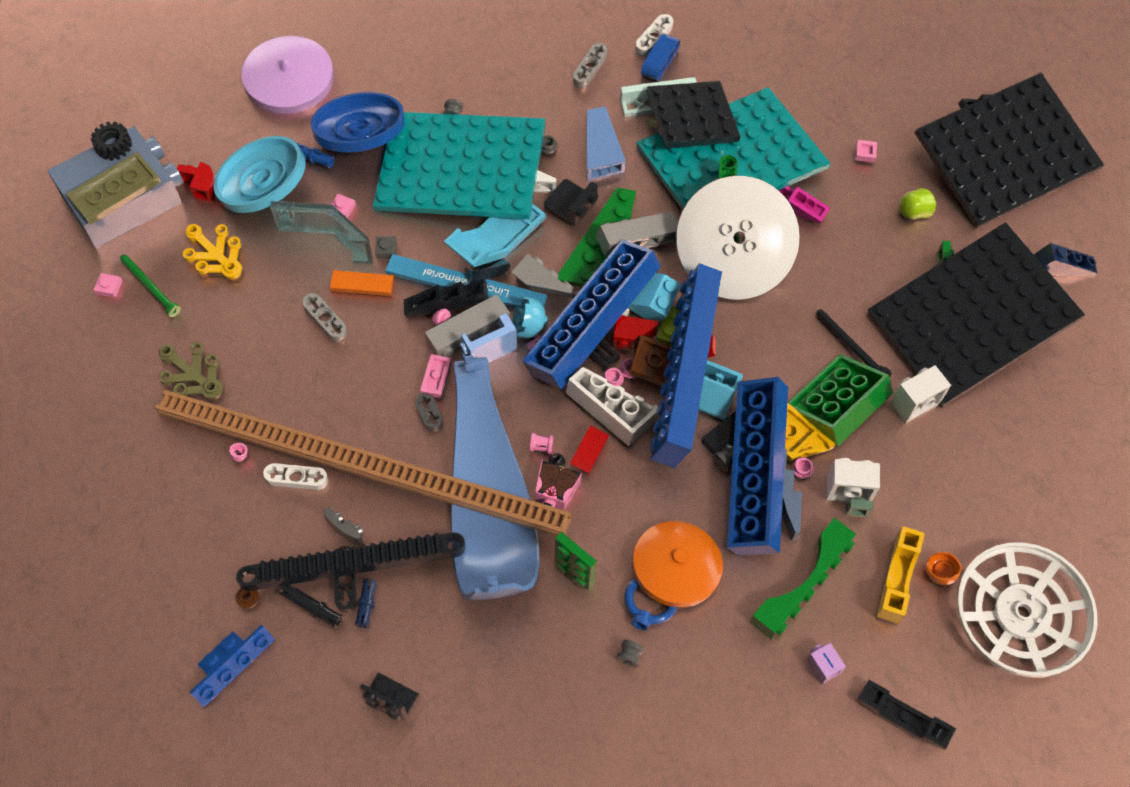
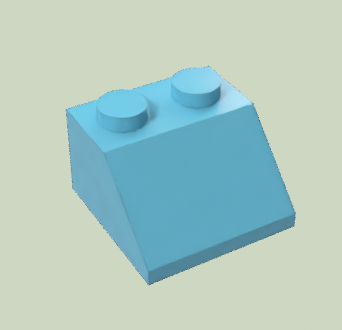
(656, 298)

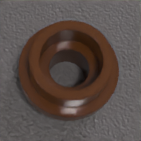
(249, 603)

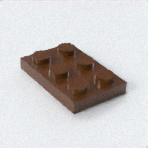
(650, 360)

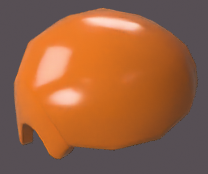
(943, 568)

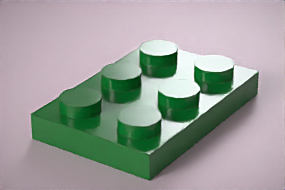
(575, 561)

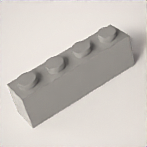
(643, 231)
(474, 322)

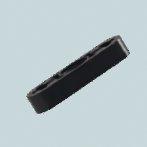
(339, 595)

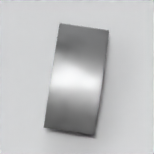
(346, 529)

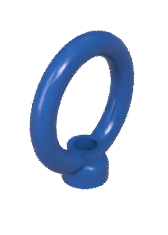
(642, 618)

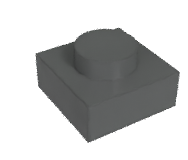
(385, 247)

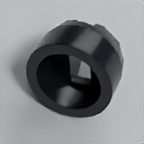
(561, 462)

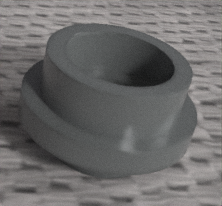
(552, 145)

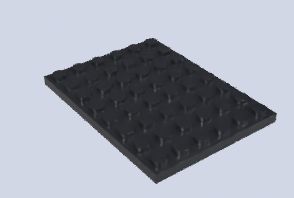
(1008, 149)
(976, 311)

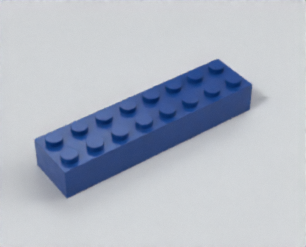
(591, 314)
(758, 467)

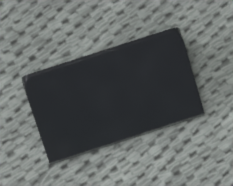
(488, 270)

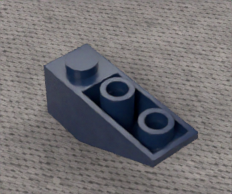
(1066, 262)

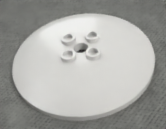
(746, 207)

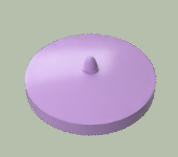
(287, 74)

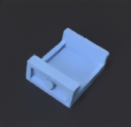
(493, 344)

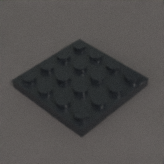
(692, 114)

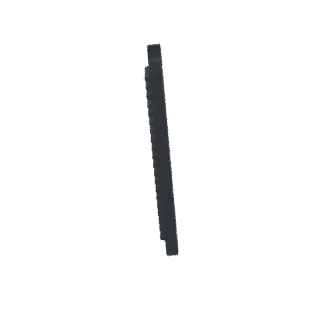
(350, 561)

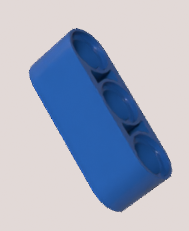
(660, 57)

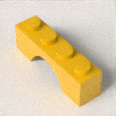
(897, 582)

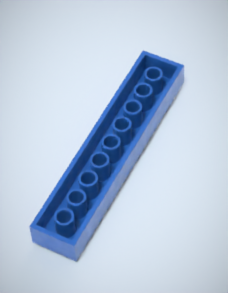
(686, 367)

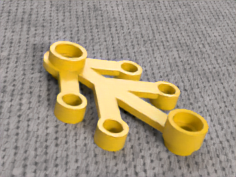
(214, 253)

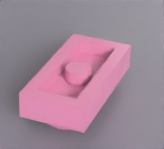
(436, 375)

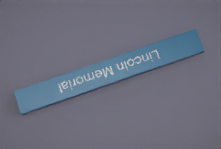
(434, 275)

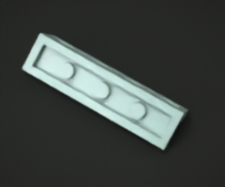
(637, 95)

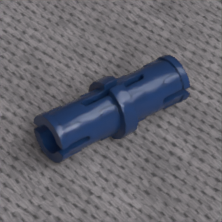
(366, 604)

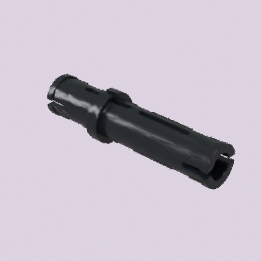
(319, 609)

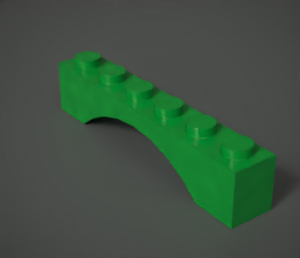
(776, 611)

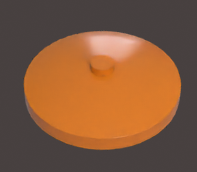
(677, 564)

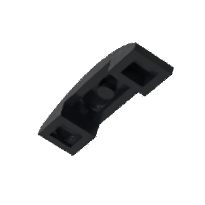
(905, 717)

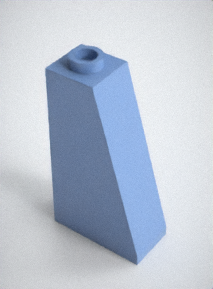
(603, 149)

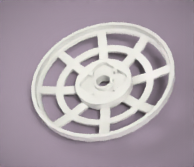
(1035, 602)

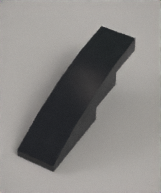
(449, 298)

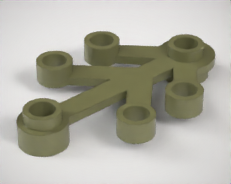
(191, 373)

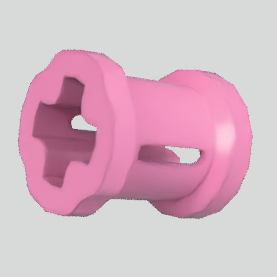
(541, 443)

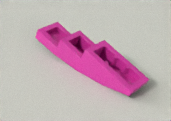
(805, 205)

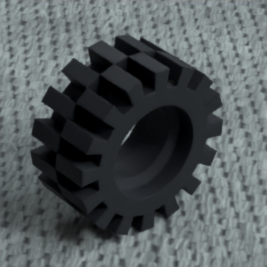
(115, 149)

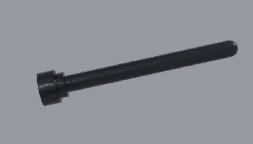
(850, 342)

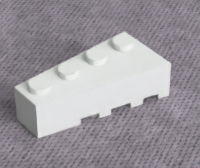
(612, 406)

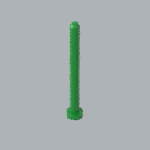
(172, 309)

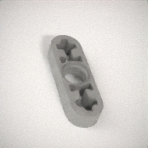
(590, 57)
(326, 326)

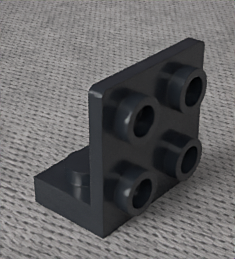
(390, 696)

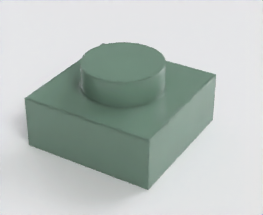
(859, 507)

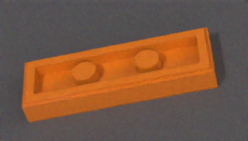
(362, 283)

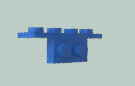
(228, 661)

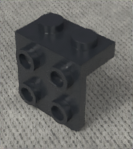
(571, 200)

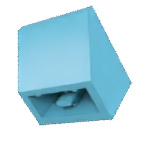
(718, 390)

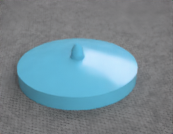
(259, 174)

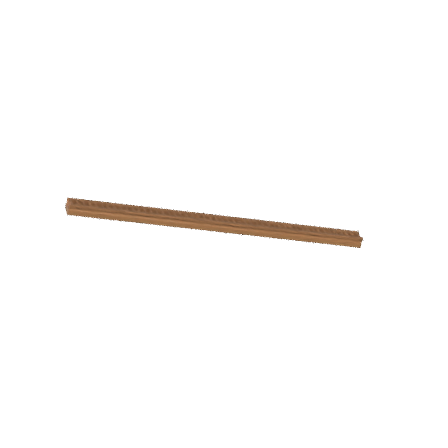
(365, 464)

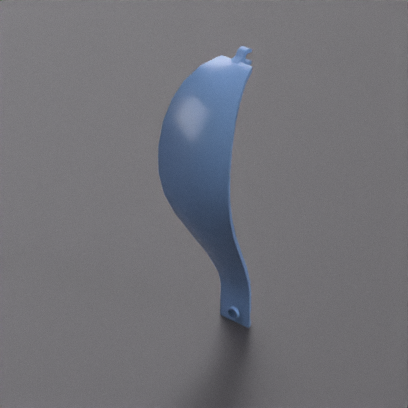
(498, 553)

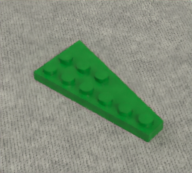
(588, 255)

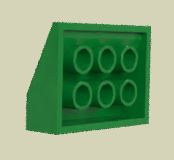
(842, 397)

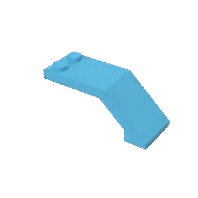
(494, 238)

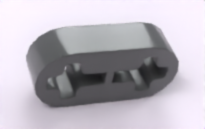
(433, 410)

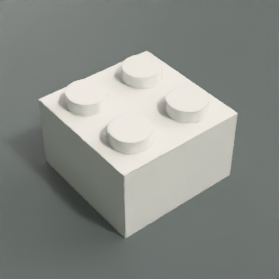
(920, 393)
(852, 480)

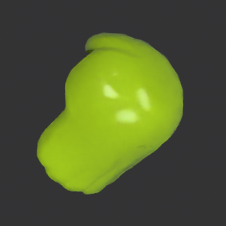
(917, 204)

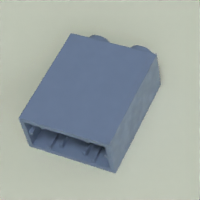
(134, 213)

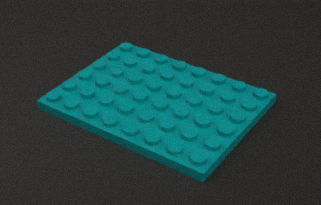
(769, 149)
(462, 166)

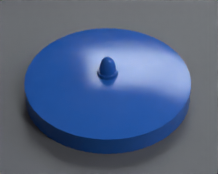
(358, 122)

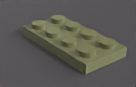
(113, 188)

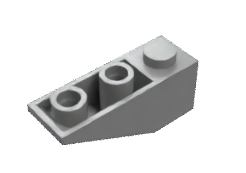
(537, 278)

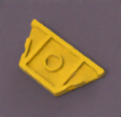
(803, 437)

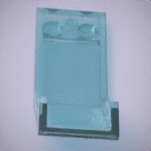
(322, 219)

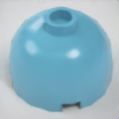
(529, 318)

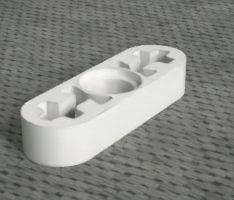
(655, 27)
(290, 469)

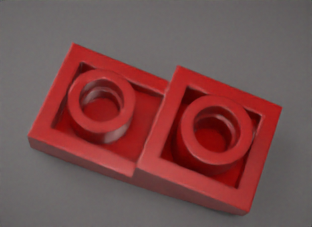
(589, 449)

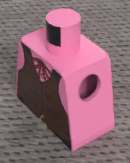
(556, 485)

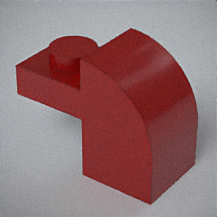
(200, 180)

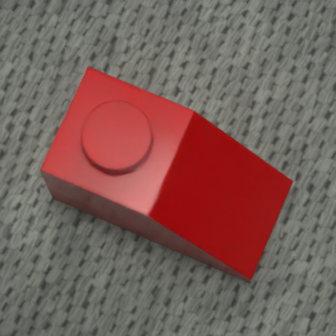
(630, 329)

